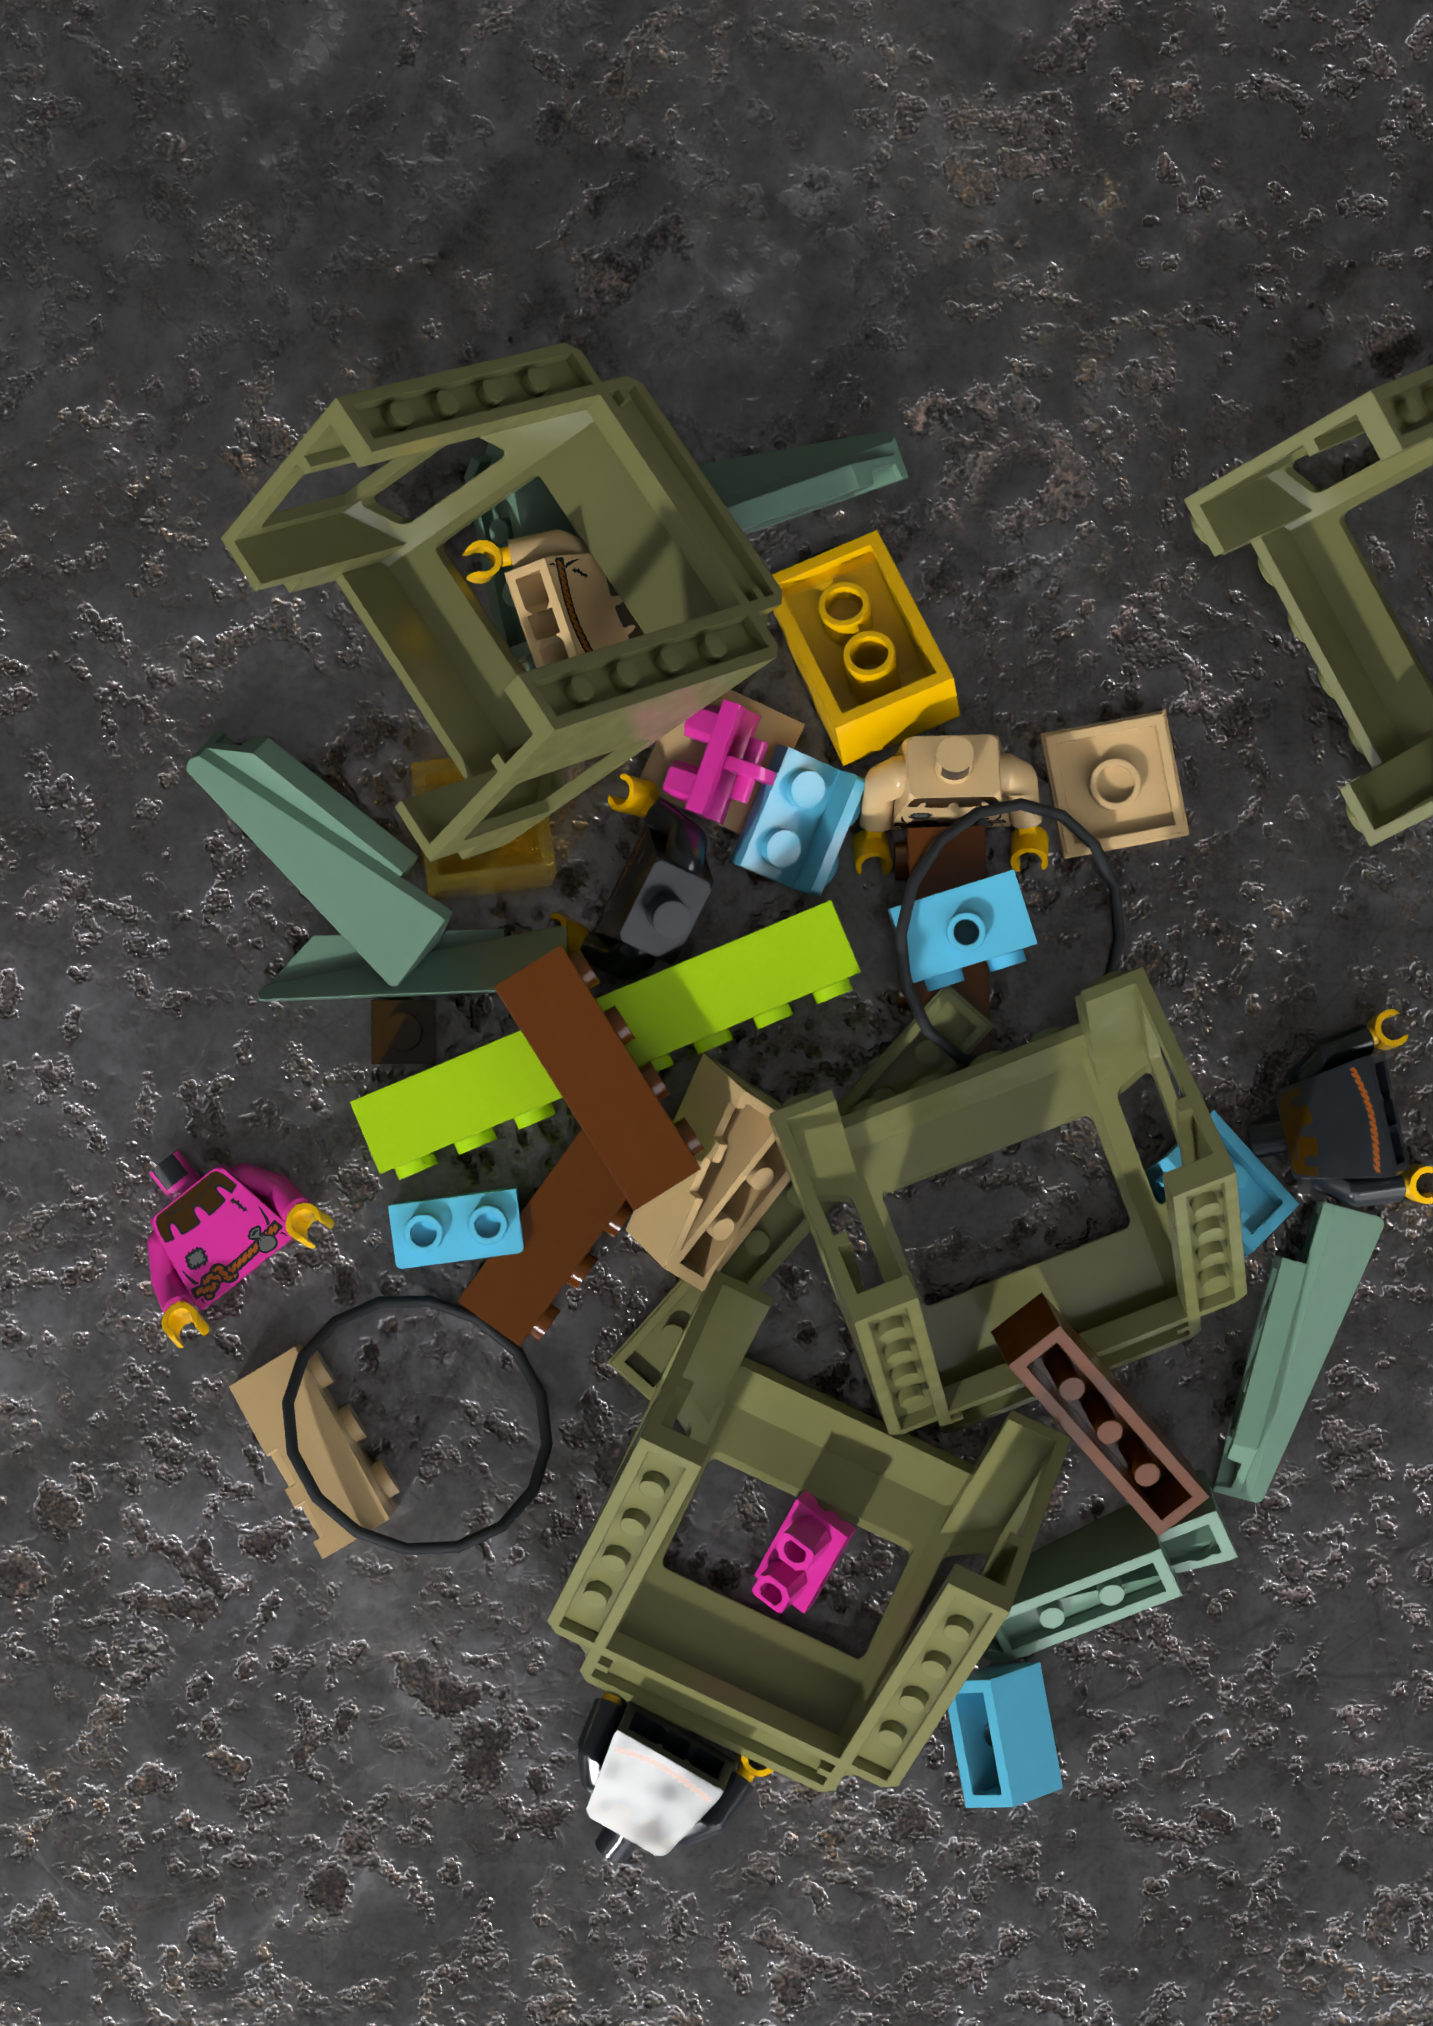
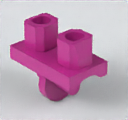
(728, 765)
(801, 1556)

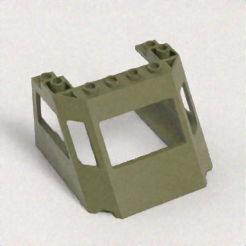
(633, 504)
(1335, 595)
(1118, 1292)
(750, 1676)

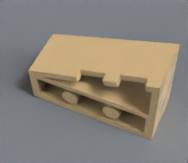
(741, 1174)
(327, 1442)

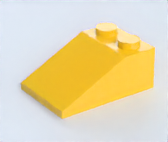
(863, 648)

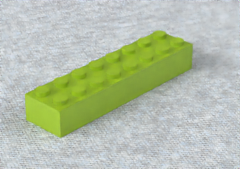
(664, 1011)

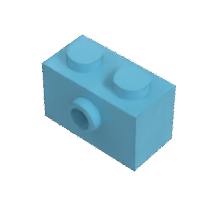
(965, 928)
(1004, 1736)

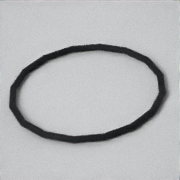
(928, 859)
(339, 1516)

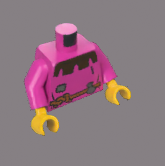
(218, 1233)

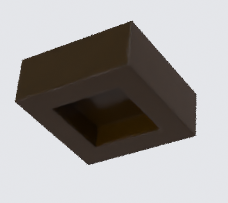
(403, 1032)

